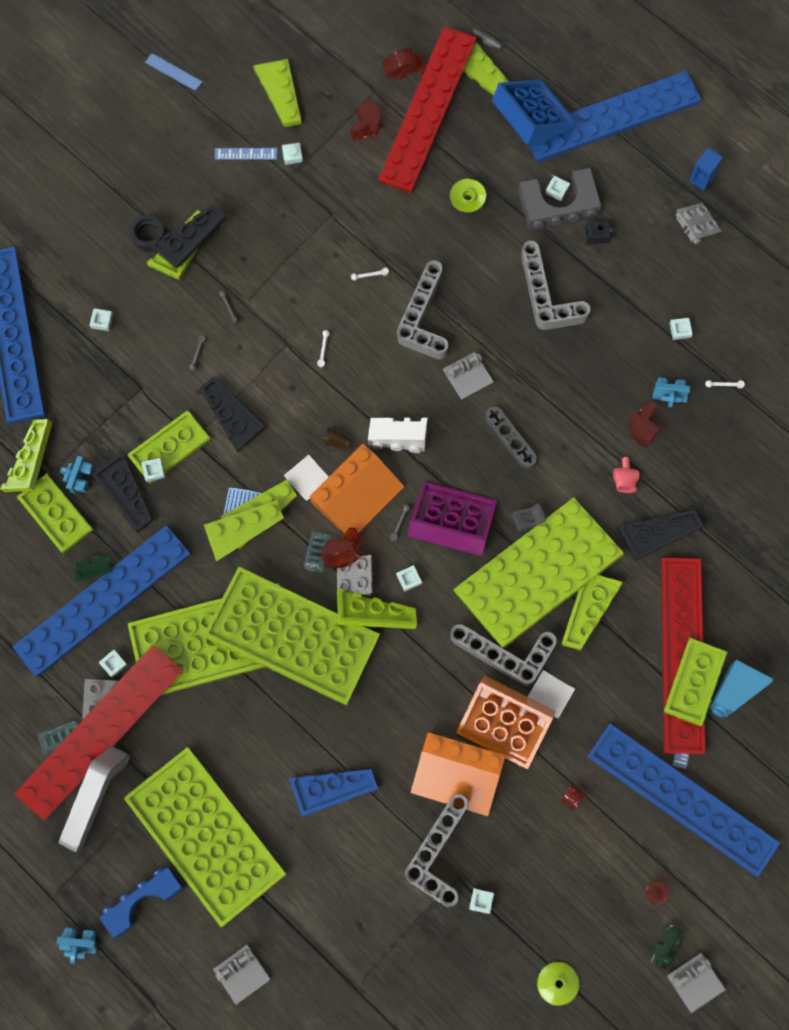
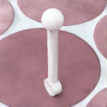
(384, 272)
(321, 363)
(740, 384)

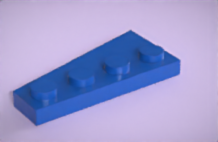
(327, 790)

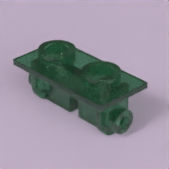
(101, 566)
(672, 940)

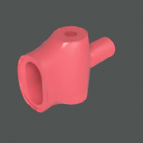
(626, 478)

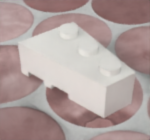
(397, 434)

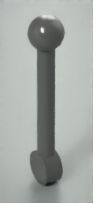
(223, 294)
(202, 339)
(393, 536)

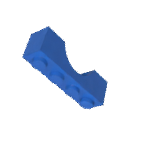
(120, 917)

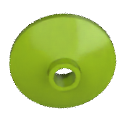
(467, 188)
(547, 979)

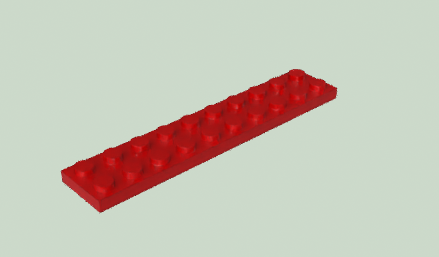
(427, 110)
(680, 621)
(98, 731)

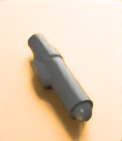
(487, 40)

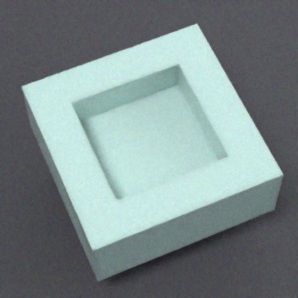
(292, 153)
(557, 188)
(101, 319)
(681, 328)
(153, 470)
(409, 578)
(113, 663)
(481, 901)

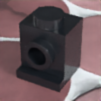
(598, 232)

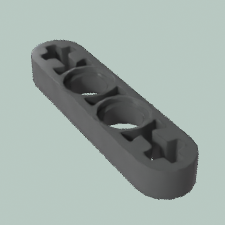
(507, 439)

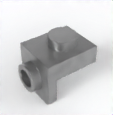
(529, 518)

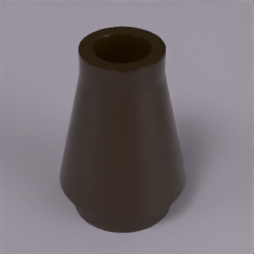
(336, 439)

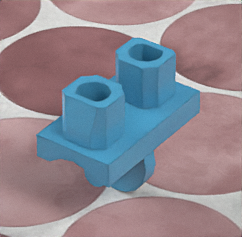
(671, 392)
(74, 473)
(77, 947)

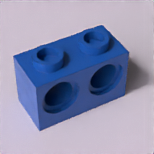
(705, 169)

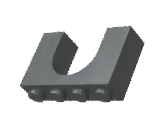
(541, 214)

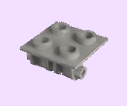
(697, 222)
(468, 375)
(357, 576)
(93, 693)
(241, 974)
(696, 982)

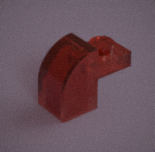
(402, 62)
(369, 121)
(640, 427)
(344, 552)

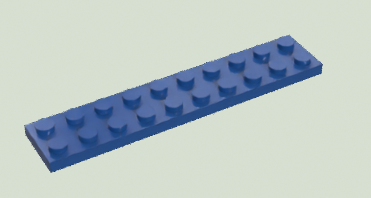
(622, 114)
(17, 359)
(101, 601)
(683, 800)

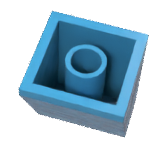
(736, 688)

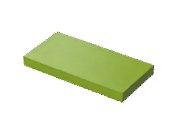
(171, 443)
(55, 514)
(695, 682)

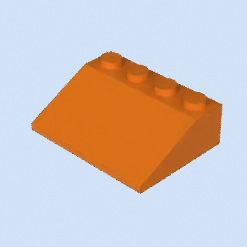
(356, 491)
(505, 722)
(457, 768)

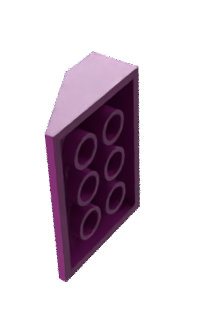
(452, 518)

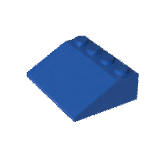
(532, 110)

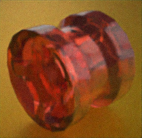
(572, 797)
(653, 894)

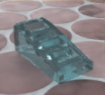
(311, 565)
(50, 733)

